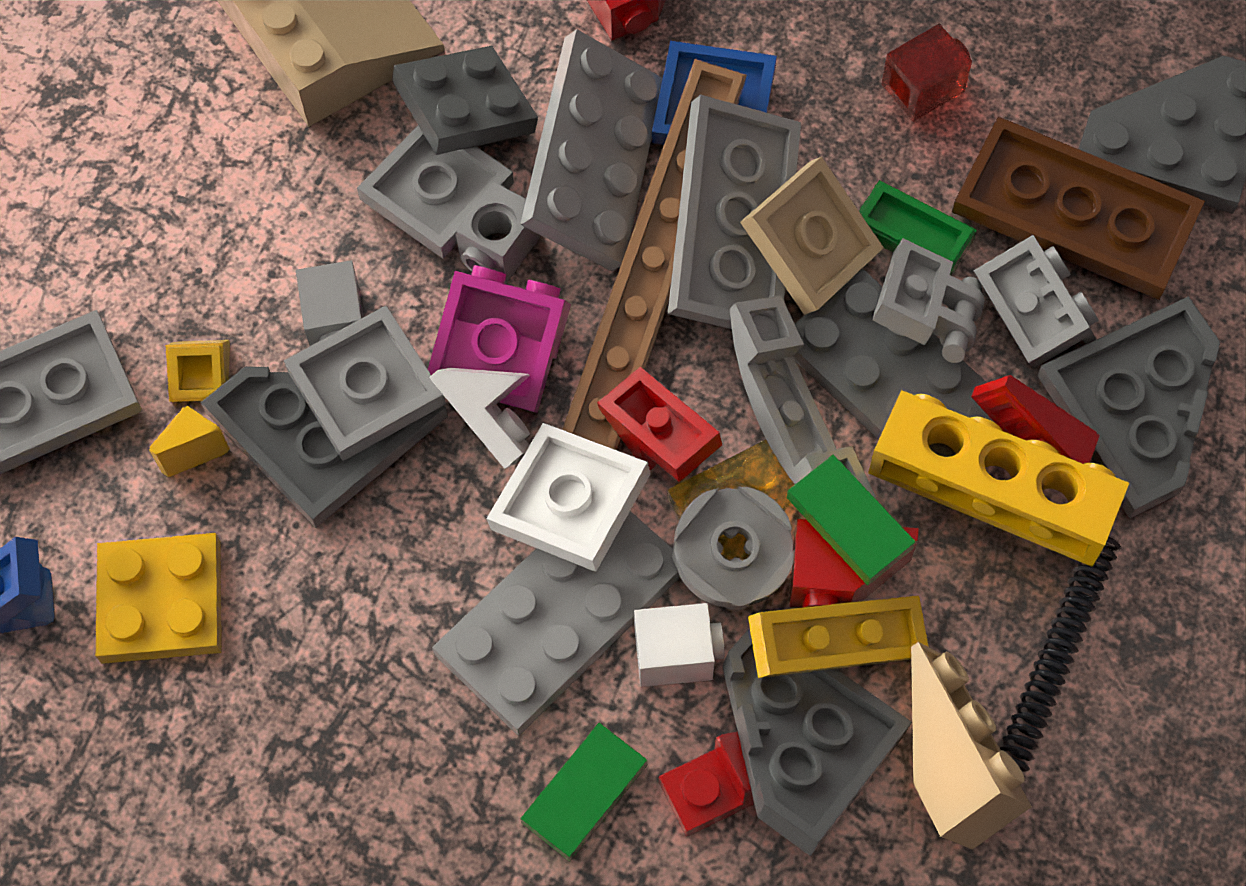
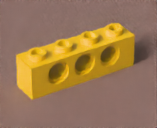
(1013, 504)

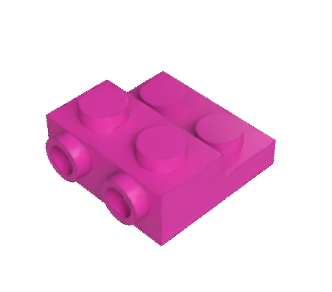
(501, 330)

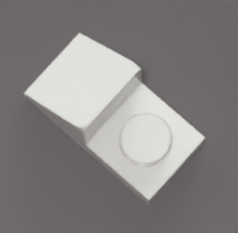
(476, 399)

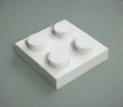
(569, 496)

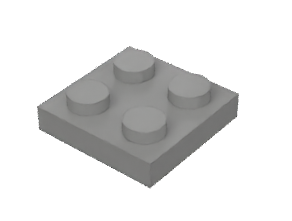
(429, 191)
(364, 382)

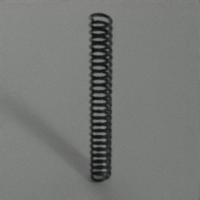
(1070, 635)

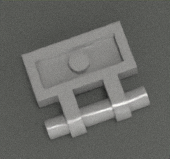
(914, 298)

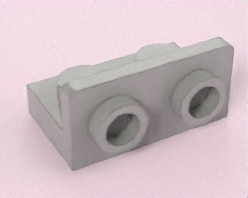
(1035, 302)

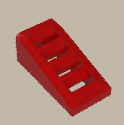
(1033, 417)

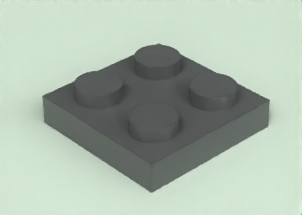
(464, 99)

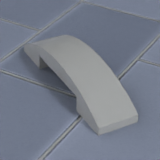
(778, 393)

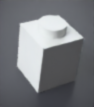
(676, 644)

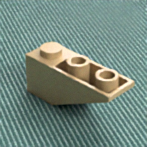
(956, 762)

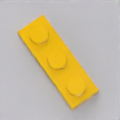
(836, 635)

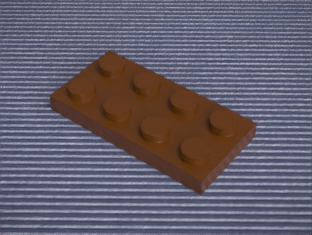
(1079, 205)

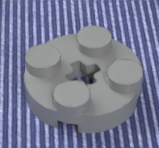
(768, 544)

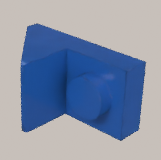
(24, 587)

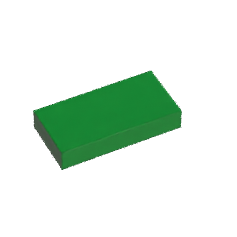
(898, 216)
(850, 519)
(584, 791)

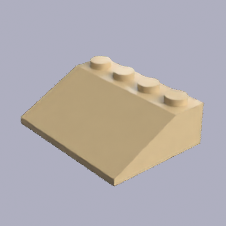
(332, 49)

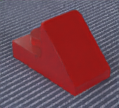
(659, 425)
(709, 786)

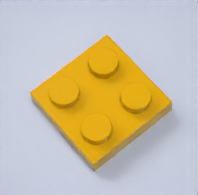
(158, 598)

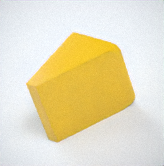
(196, 368)
(188, 443)

